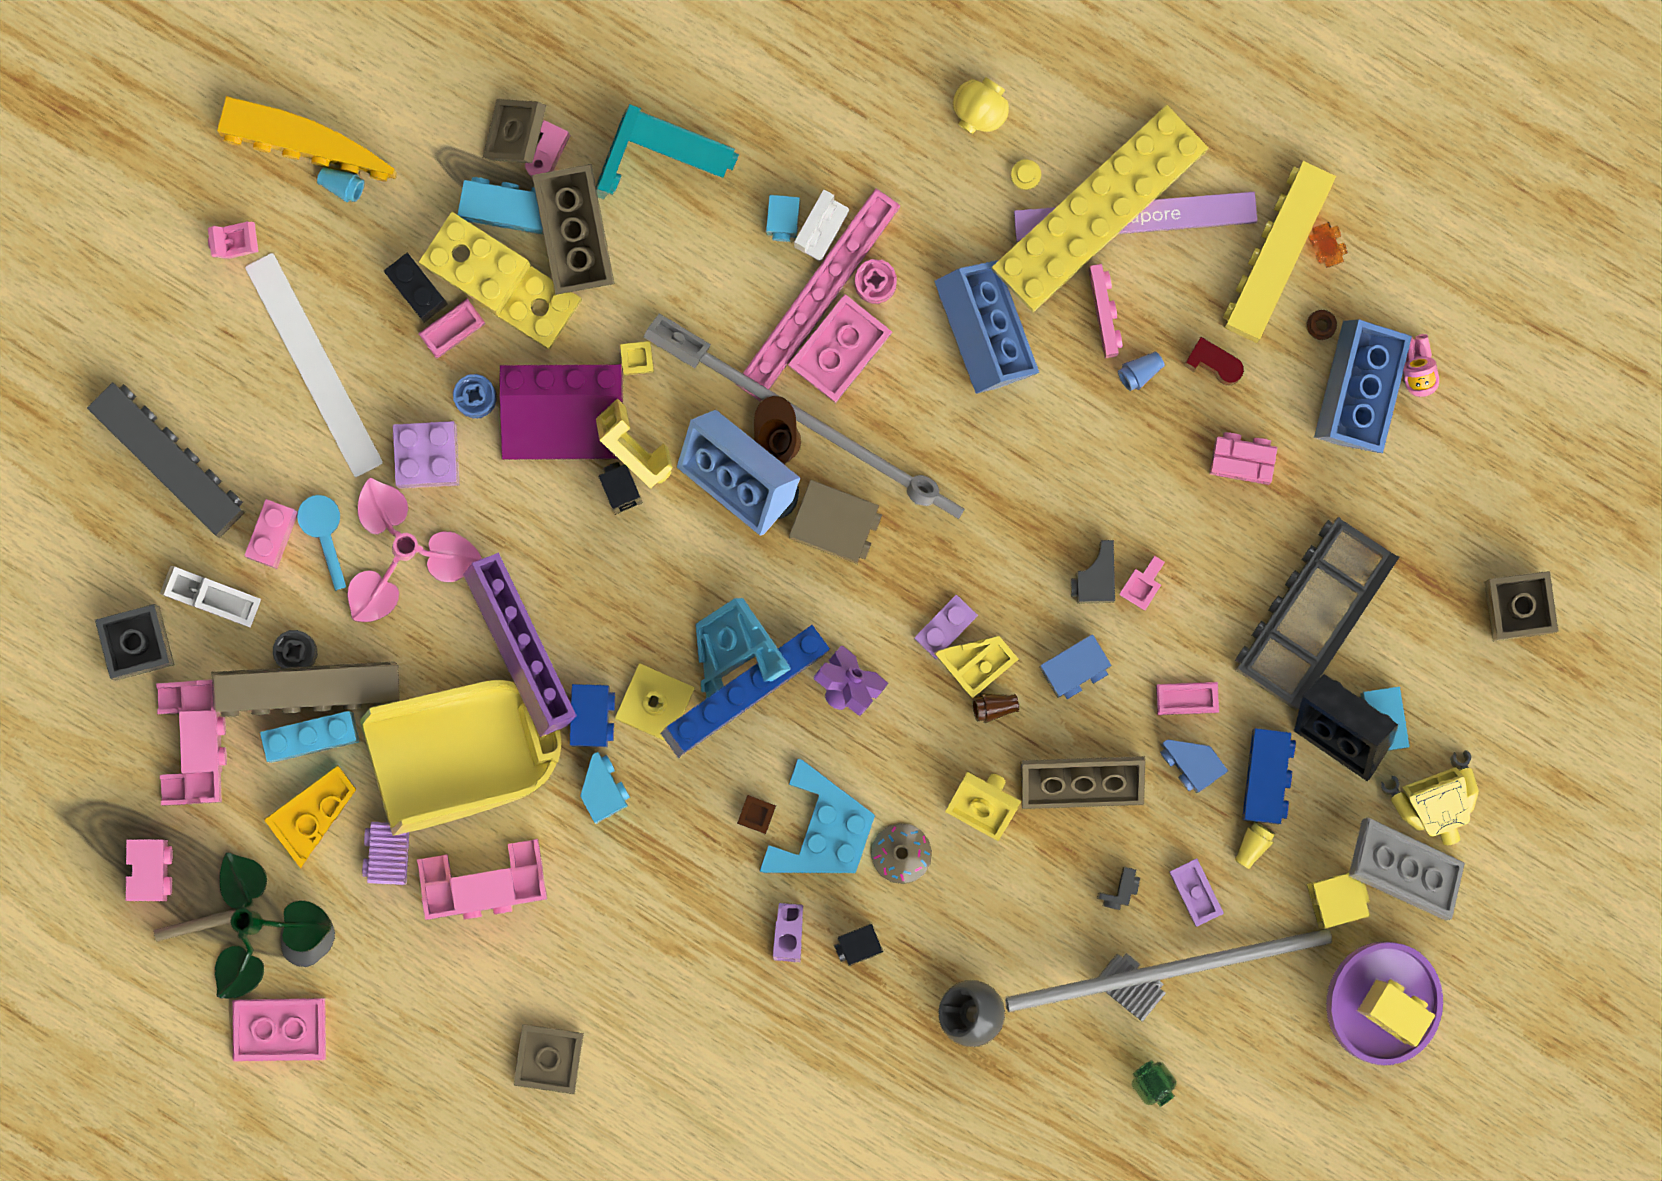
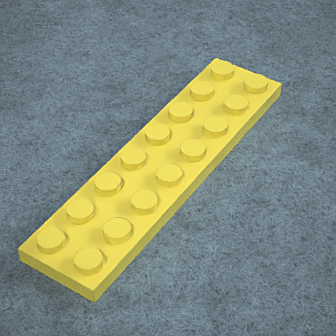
(1099, 208)

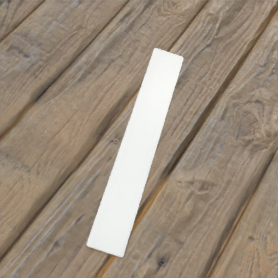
(313, 365)

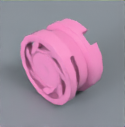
(875, 281)

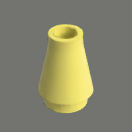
(1254, 844)

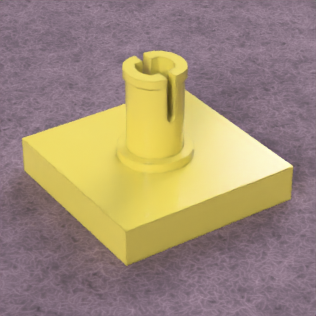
(653, 701)
(984, 804)

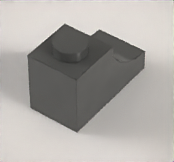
(1098, 581)

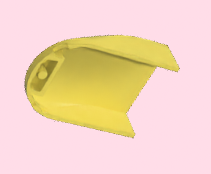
(456, 753)

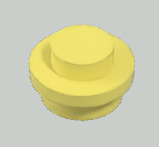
(1026, 174)

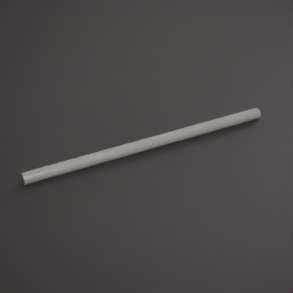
(1168, 970)

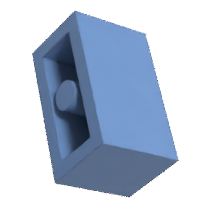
(1075, 667)

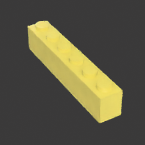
(1279, 252)

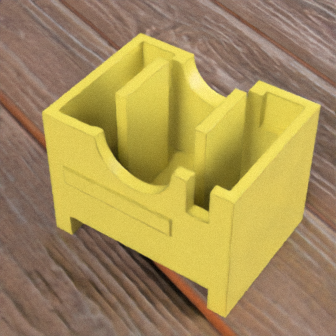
(1338, 900)

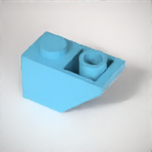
(600, 791)

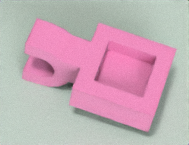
(1141, 586)

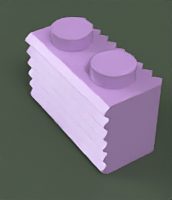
(386, 855)

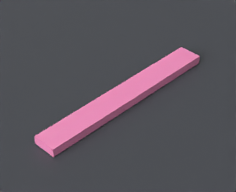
(821, 290)

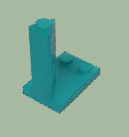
(666, 140)

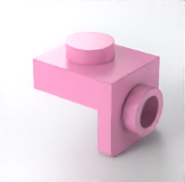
(233, 240)

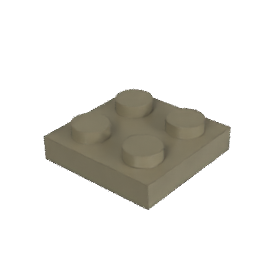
(514, 131)
(548, 1059)

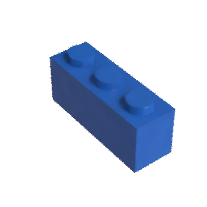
(1268, 776)

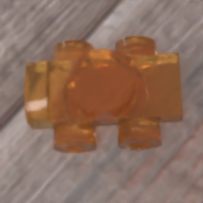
(1329, 250)

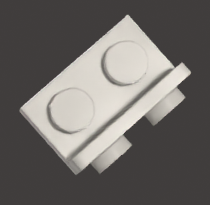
(821, 226)

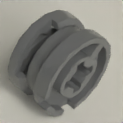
(294, 649)

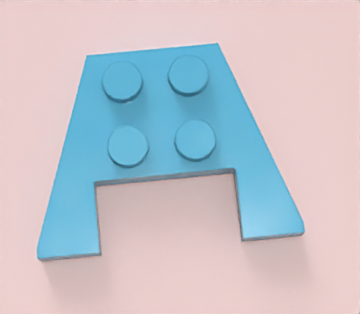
(731, 639)
(834, 833)

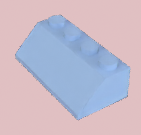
(737, 471)

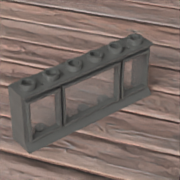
(1315, 612)

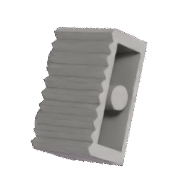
(1138, 998)

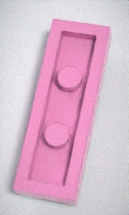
(1105, 311)

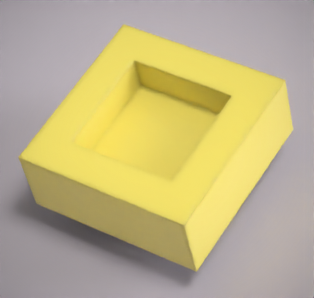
(637, 358)

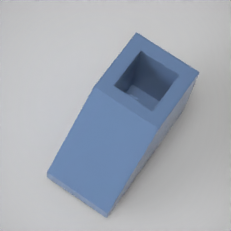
(1196, 762)

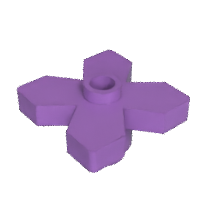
(847, 684)

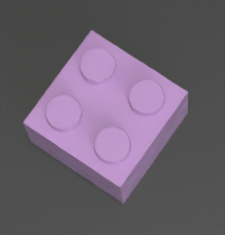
(426, 454)

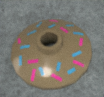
(896, 869)

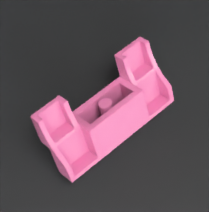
(199, 743)
(482, 891)

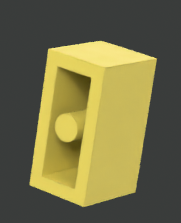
(1396, 1012)

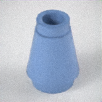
(1140, 371)

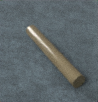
(193, 925)

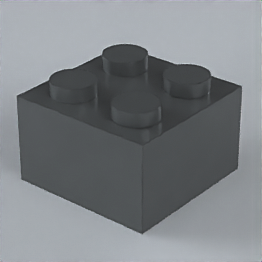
(134, 642)

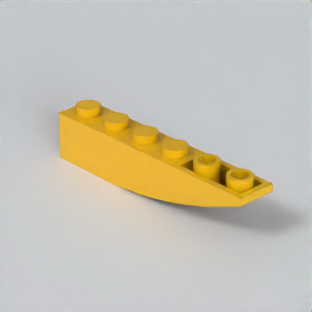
(296, 137)

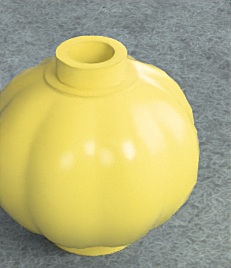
(980, 105)

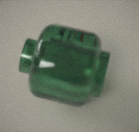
(1154, 1083)

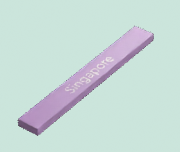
(1169, 214)

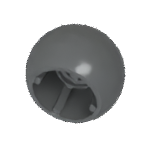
(971, 1013)

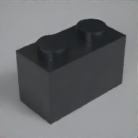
(415, 287)
(619, 487)
(858, 945)

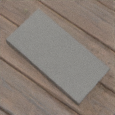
(1406, 869)

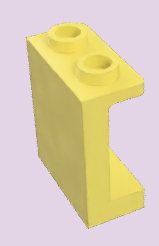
(612, 429)

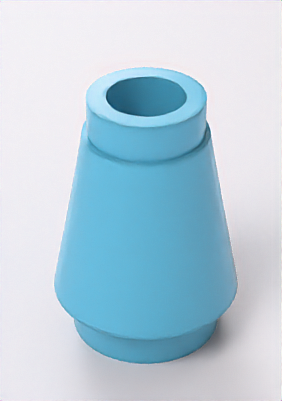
(342, 184)

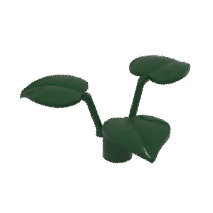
(304, 926)

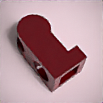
(1217, 361)

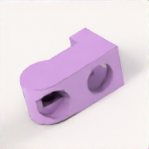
(788, 933)

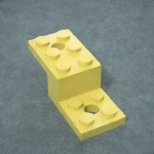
(499, 280)

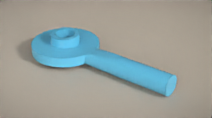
(320, 518)

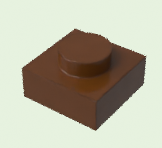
(756, 814)

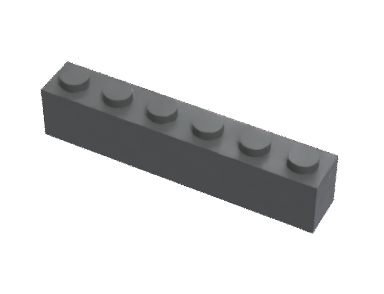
(166, 459)

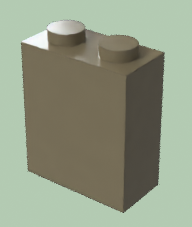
(835, 522)

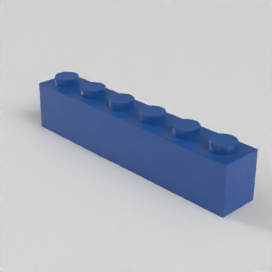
(741, 694)

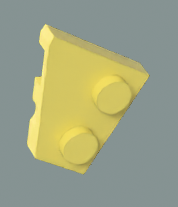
(977, 662)

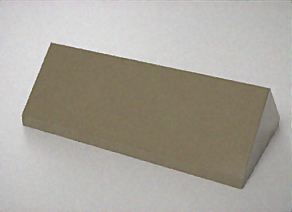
(573, 229)
(1083, 782)

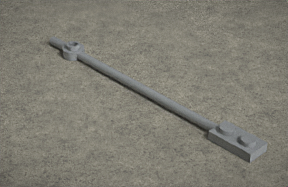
(693, 350)

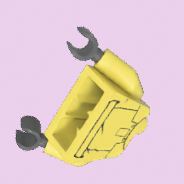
(1439, 801)

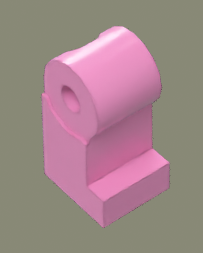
(548, 149)

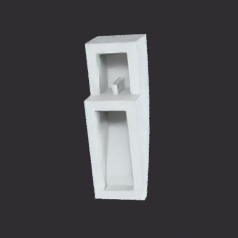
(210, 596)

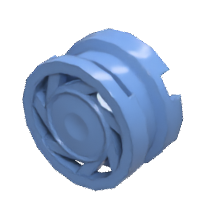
(474, 396)

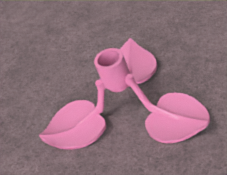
(381, 509)

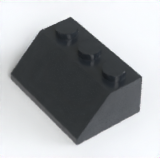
(1345, 726)

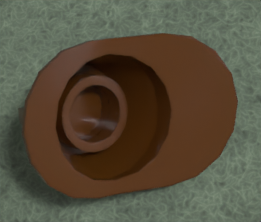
(777, 428)

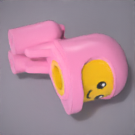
(1420, 369)

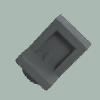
(1128, 885)

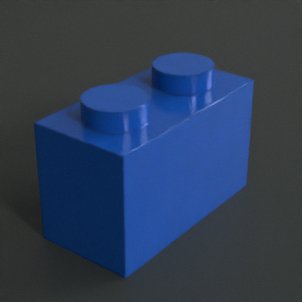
(591, 722)

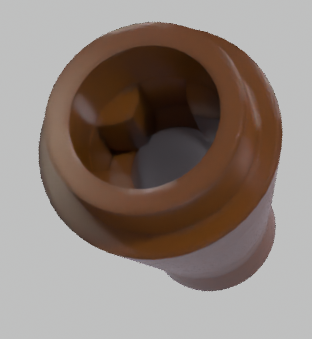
(994, 706)

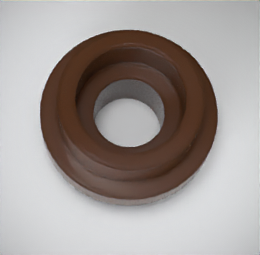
(1323, 315)

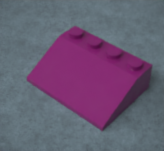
(554, 410)

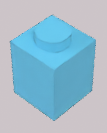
(783, 217)

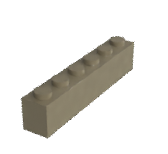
(305, 687)

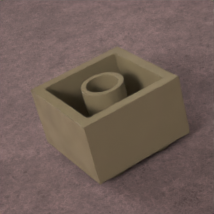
(1521, 606)

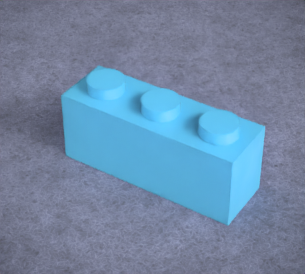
(500, 205)
(310, 737)

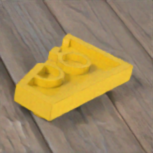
(310, 813)

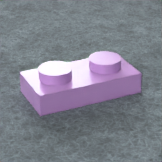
(946, 626)
(1196, 892)

